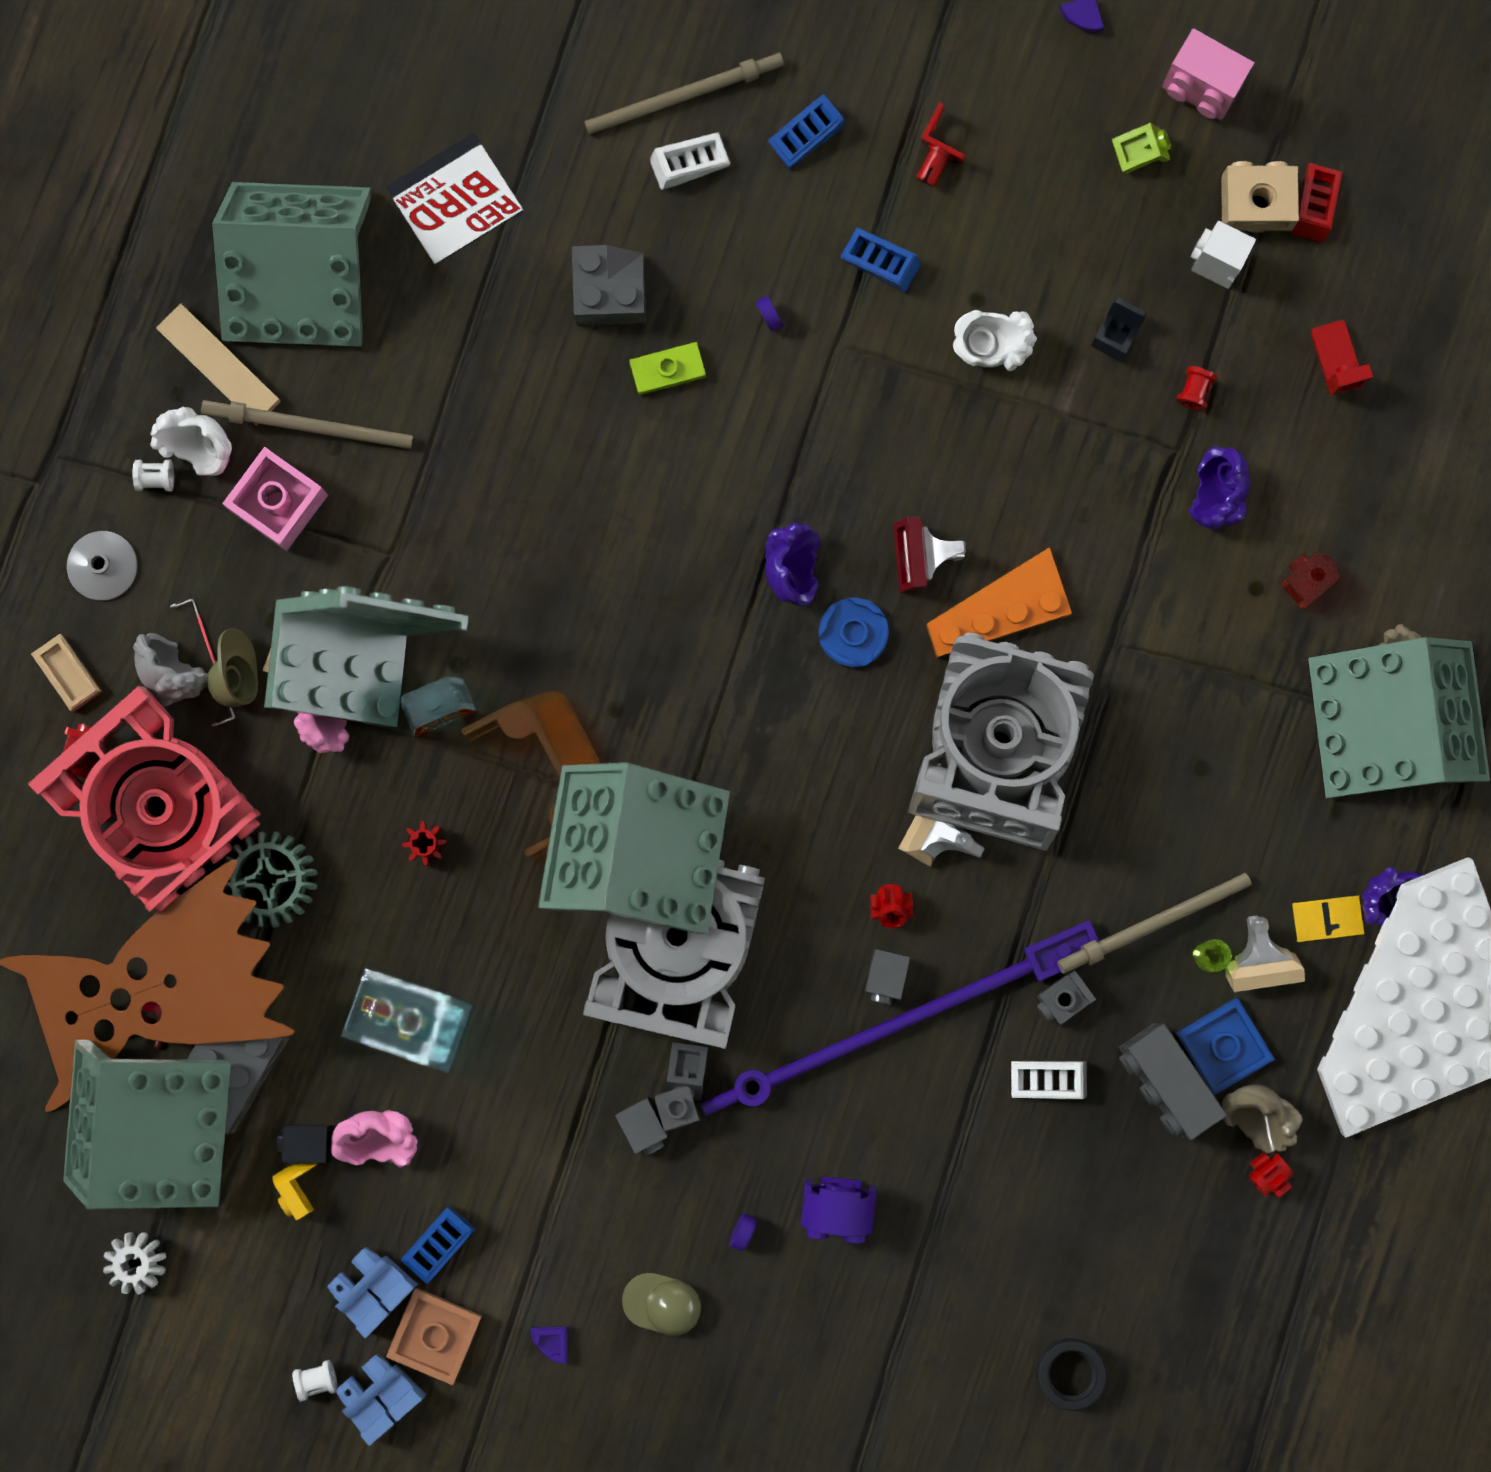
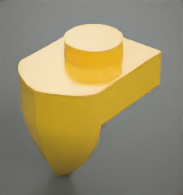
(292, 1197)

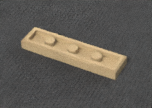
(215, 360)

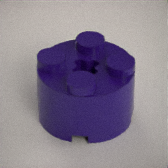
(838, 1209)

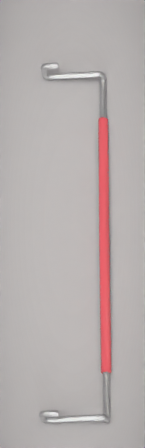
(208, 646)

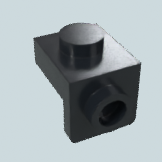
(1119, 329)

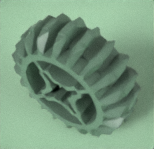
(265, 864)

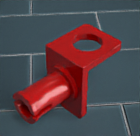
(939, 152)

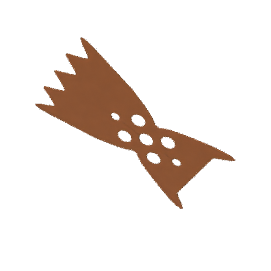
(189, 939)

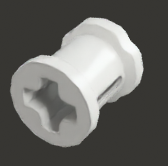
(153, 475)
(315, 1380)

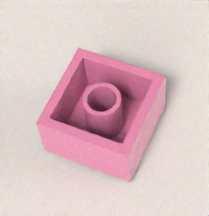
(1207, 75)
(275, 499)

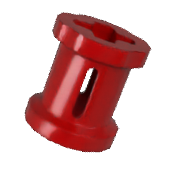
(1196, 388)

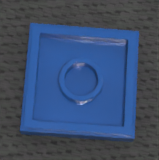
(1224, 1046)

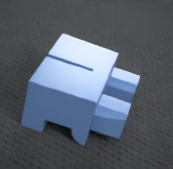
(374, 1294)
(382, 1402)

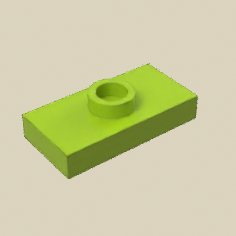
(667, 368)

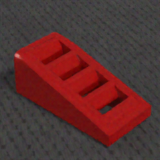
(1311, 223)

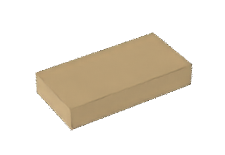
(66, 672)

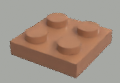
(434, 1336)

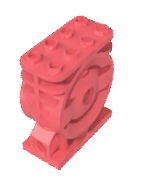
(150, 874)

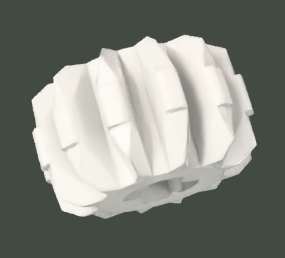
(144, 1273)

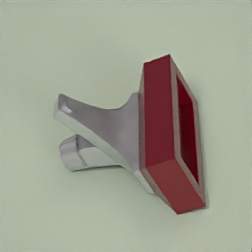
(920, 553)

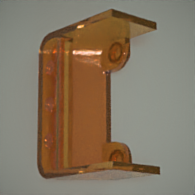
(556, 727)

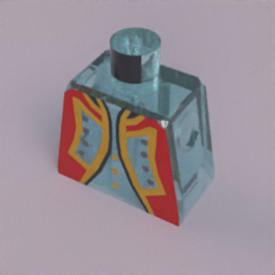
(436, 704)

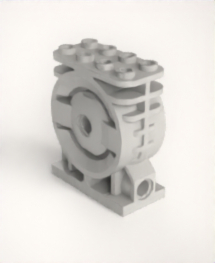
(982, 789)
(737, 902)

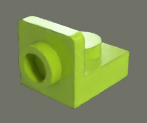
(1142, 147)

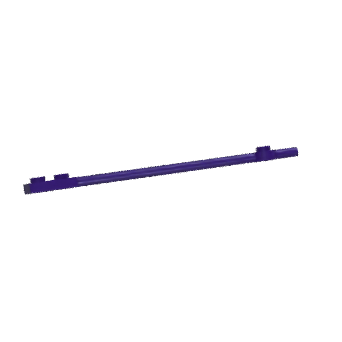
(1040, 960)

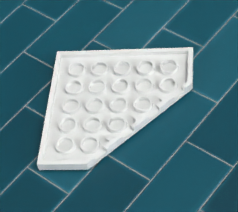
(1418, 1005)

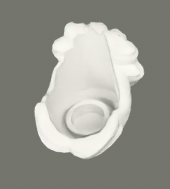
(994, 339)
(192, 439)

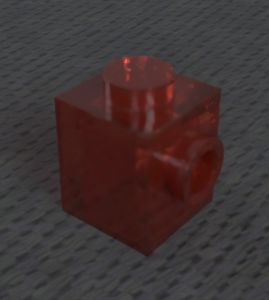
(1310, 578)

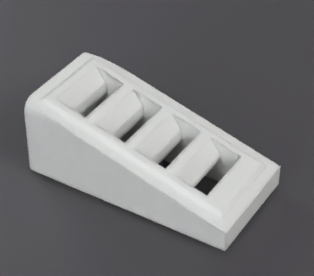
(679, 175)
(1080, 1079)

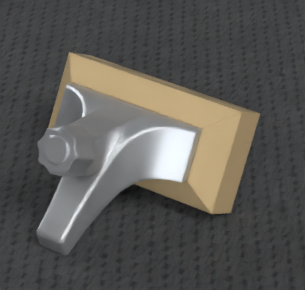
(930, 837)
(1262, 961)

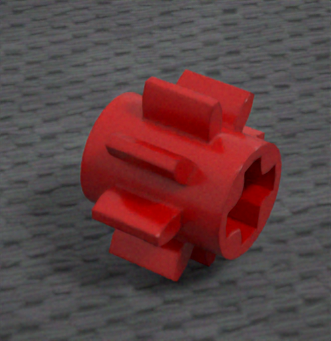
(418, 837)
(891, 906)
(1270, 1175)

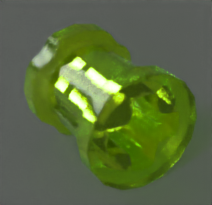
(1221, 950)

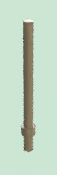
(748, 71)
(239, 413)
(1094, 951)

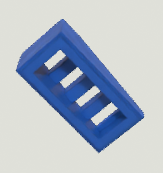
(810, 113)
(907, 271)
(455, 1220)

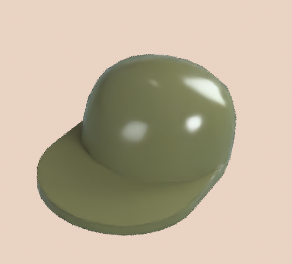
(234, 676)
(661, 1304)

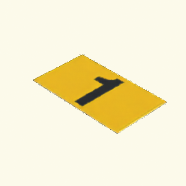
(1328, 918)

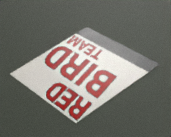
(454, 198)

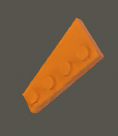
(1009, 605)

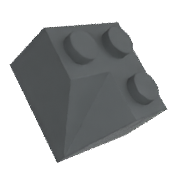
(608, 285)

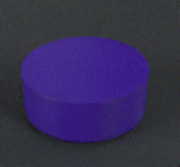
(769, 313)
(742, 1232)

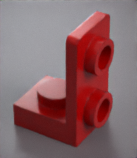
(1339, 358)

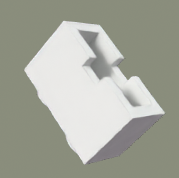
(1221, 253)

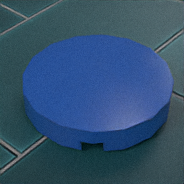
(853, 632)

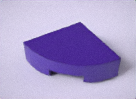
(1083, 15)
(552, 1342)

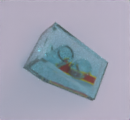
(406, 1020)

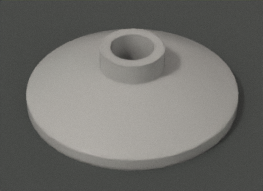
(114, 577)

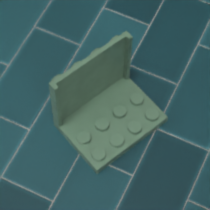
(290, 263)
(347, 652)
(1398, 716)
(634, 845)
(145, 1130)

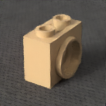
(1274, 183)

